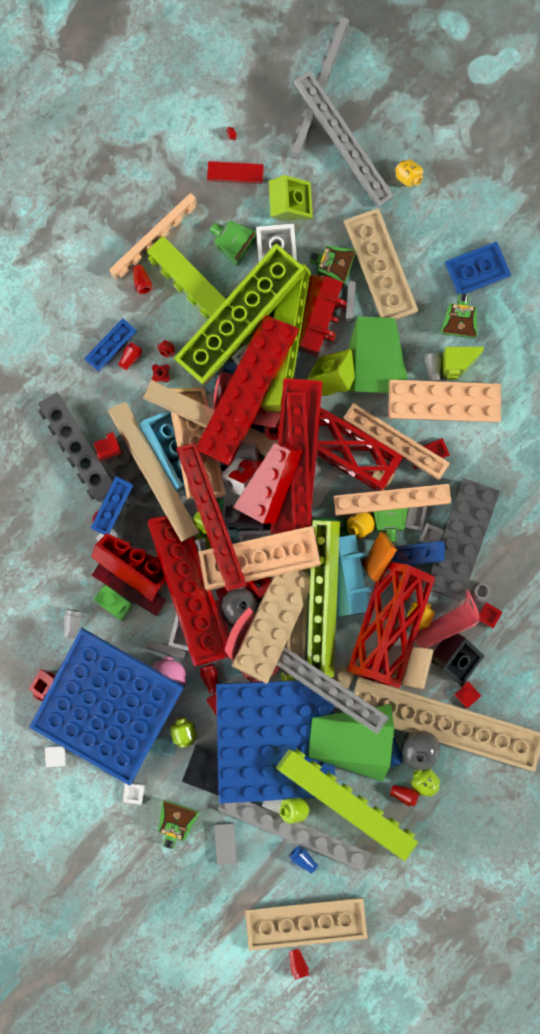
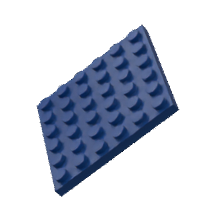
(106, 706)
(255, 732)

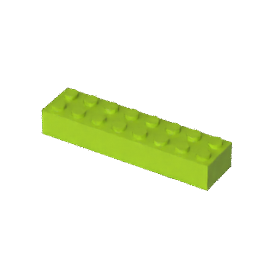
(240, 314)

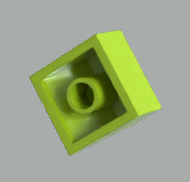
(290, 198)
(459, 360)
(335, 371)

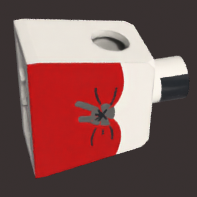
(239, 474)

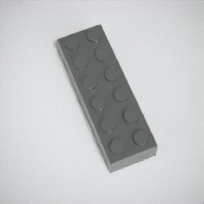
(463, 538)

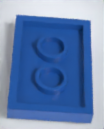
(477, 269)

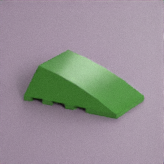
(376, 354)
(352, 746)

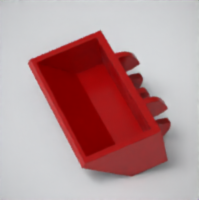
(318, 313)

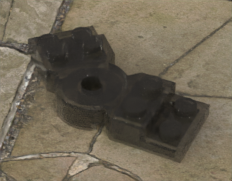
(140, 505)

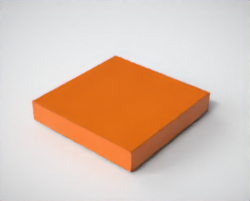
(379, 556)

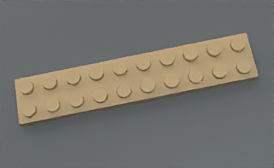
(455, 725)

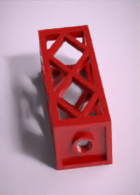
(362, 443)
(393, 611)

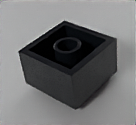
(203, 770)

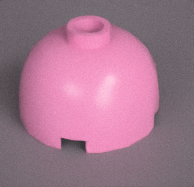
(171, 669)

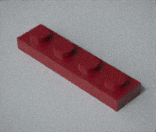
(114, 582)

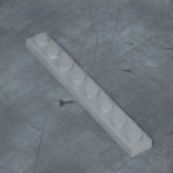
(322, 78)
(343, 138)
(331, 691)
(298, 833)

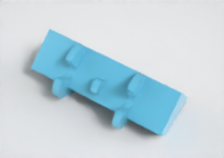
(351, 586)

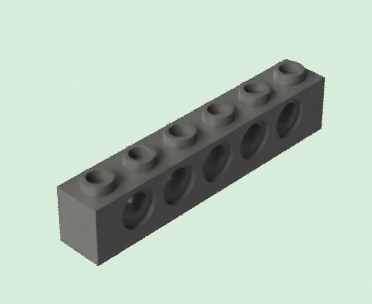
(55, 404)

